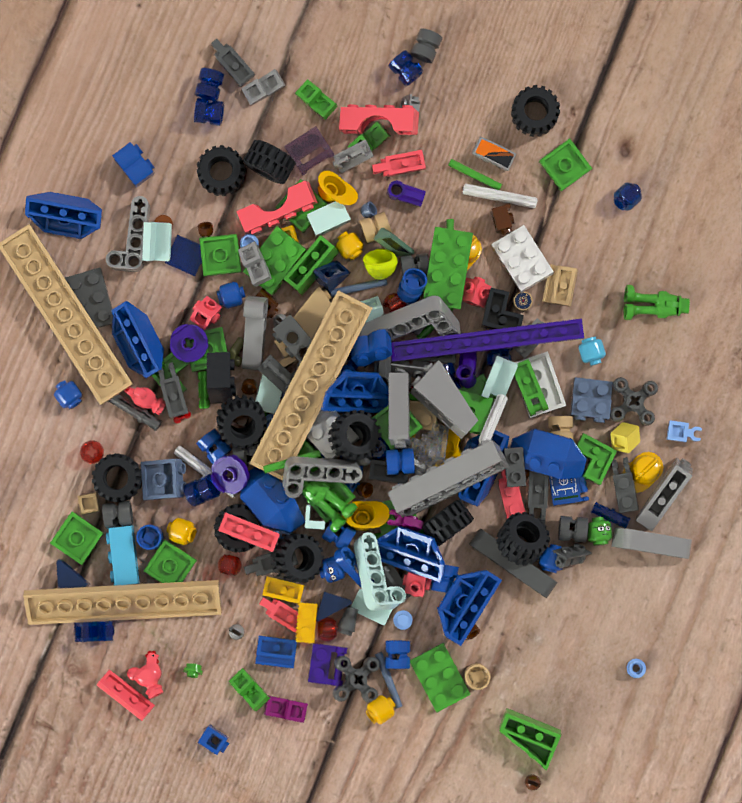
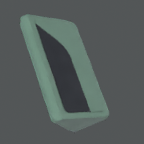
(393, 243)

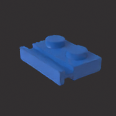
(276, 652)

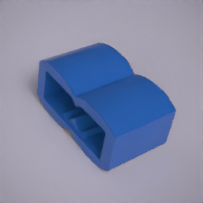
(133, 164)
(371, 348)

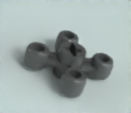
(639, 409)
(362, 674)

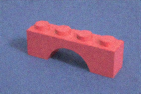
(355, 118)
(299, 198)

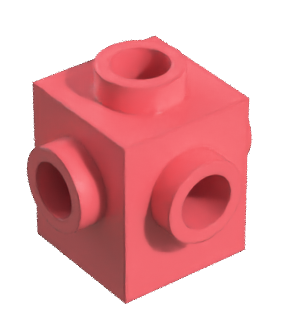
(476, 292)
(206, 313)
(416, 584)

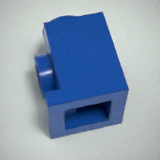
(206, 740)

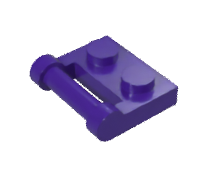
(321, 663)

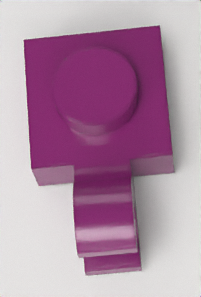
(409, 521)

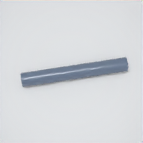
(361, 286)
(389, 681)

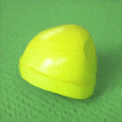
(380, 263)

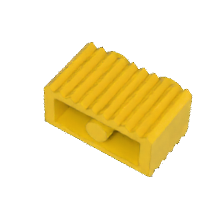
(306, 622)

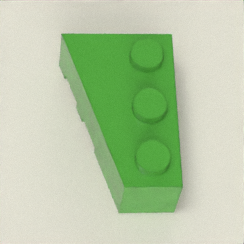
(531, 735)

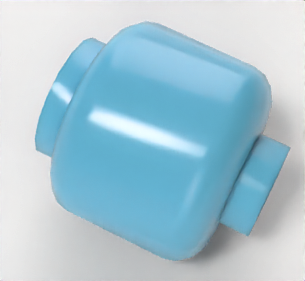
(592, 351)

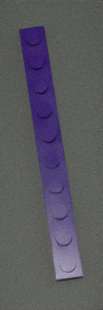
(487, 340)

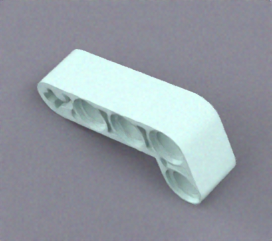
(367, 549)

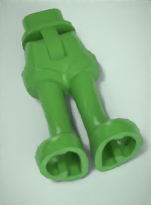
(665, 304)
(317, 492)

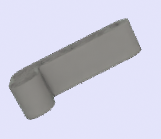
(125, 257)
(255, 331)
(321, 474)
(651, 543)

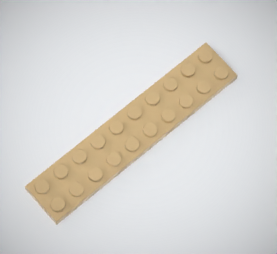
(65, 314)
(311, 381)
(122, 602)

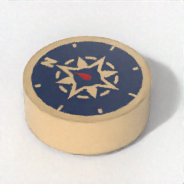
(522, 301)

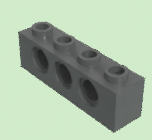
(289, 325)

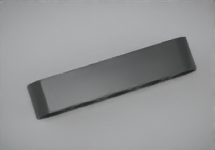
(527, 574)

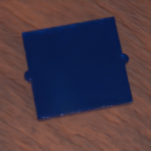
(185, 255)

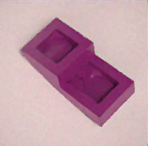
(286, 709)

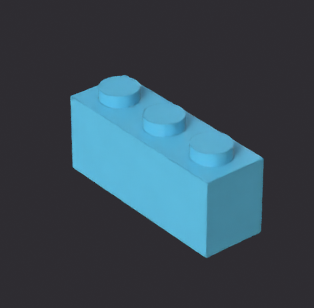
(123, 555)

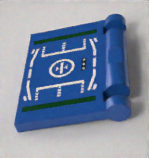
(568, 490)

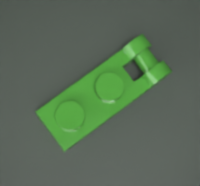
(529, 387)

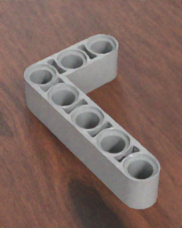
(415, 316)

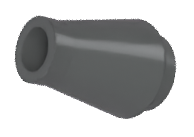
(348, 621)

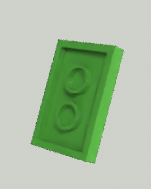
(281, 255)
(439, 677)

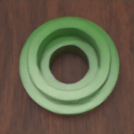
(193, 670)

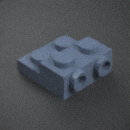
(591, 399)
(163, 479)

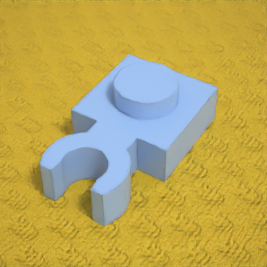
(679, 432)

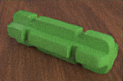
(202, 390)

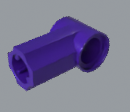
(408, 193)
(467, 366)

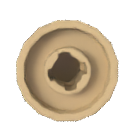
(371, 227)
(561, 425)
(477, 676)

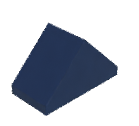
(331, 275)
(68, 577)
(331, 604)

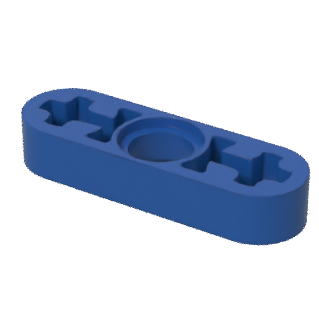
(346, 560)

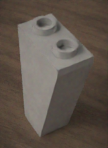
(444, 399)
(399, 410)
(665, 493)

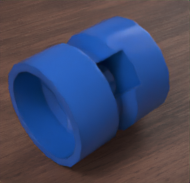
(412, 285)
(207, 443)
(400, 461)
(150, 537)
(344, 538)
(449, 575)
(395, 647)

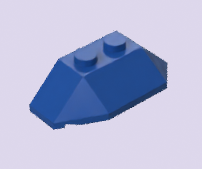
(63, 214)
(137, 339)
(357, 392)
(550, 454)
(477, 492)
(269, 502)
(412, 553)
(465, 603)

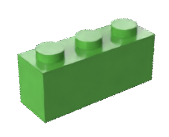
(302, 273)

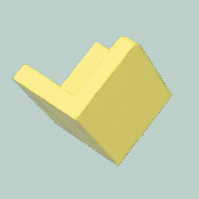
(625, 437)

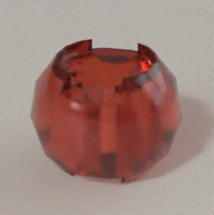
(393, 302)
(86, 447)
(229, 565)
(327, 629)

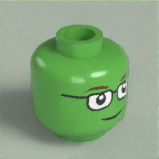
(599, 531)

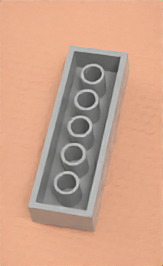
(448, 479)

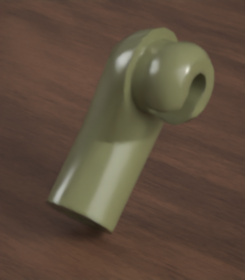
(235, 349)

